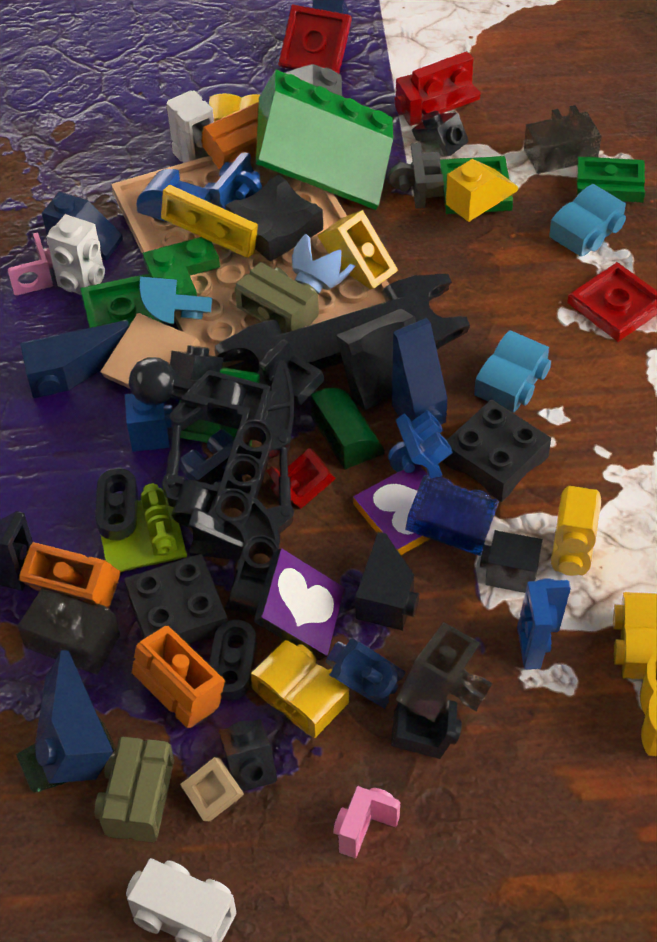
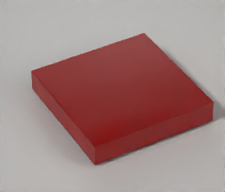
(314, 38)
(615, 301)

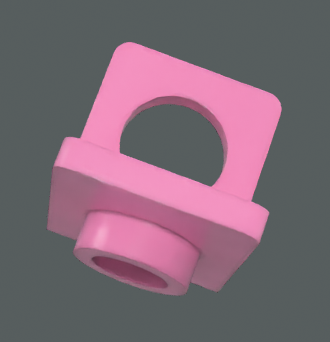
(39, 267)

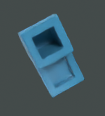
(161, 300)

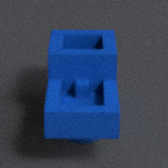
(150, 199)

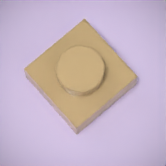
(212, 789)

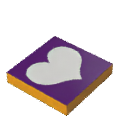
(388, 505)

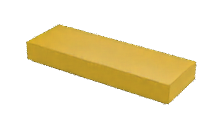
(209, 221)

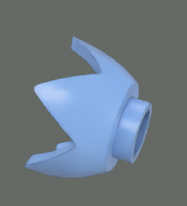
(319, 272)

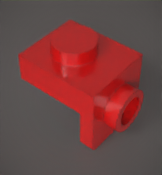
(408, 100)
(307, 478)

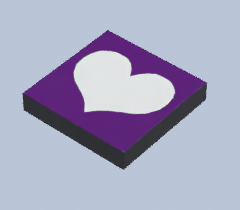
(299, 603)

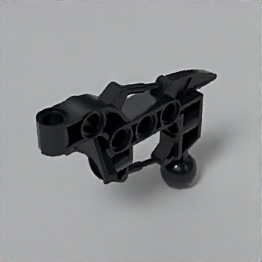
(198, 505)

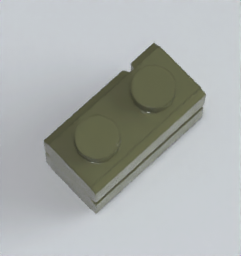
(275, 296)
(136, 789)

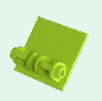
(154, 539)

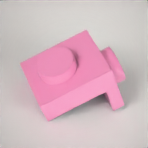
(353, 822)

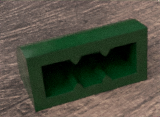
(344, 427)

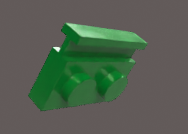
(616, 176)

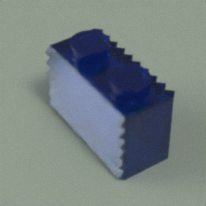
(452, 514)

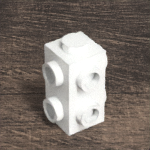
(75, 254)
(179, 904)

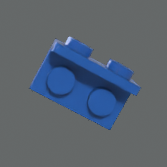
(541, 614)

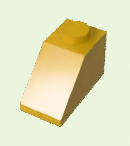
(476, 189)
(360, 248)

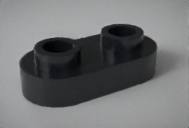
(116, 507)
(233, 662)

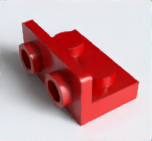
(446, 84)

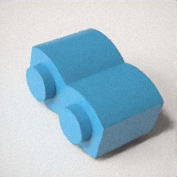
(588, 220)
(512, 371)

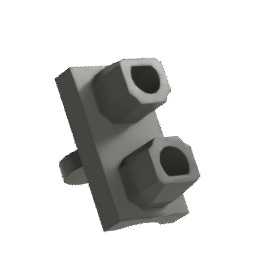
(421, 174)

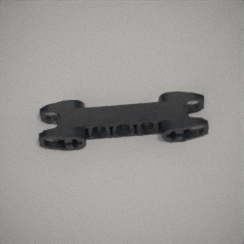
(319, 343)

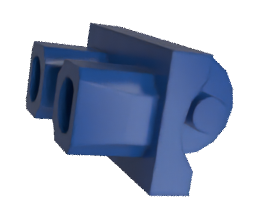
(235, 182)
(421, 445)

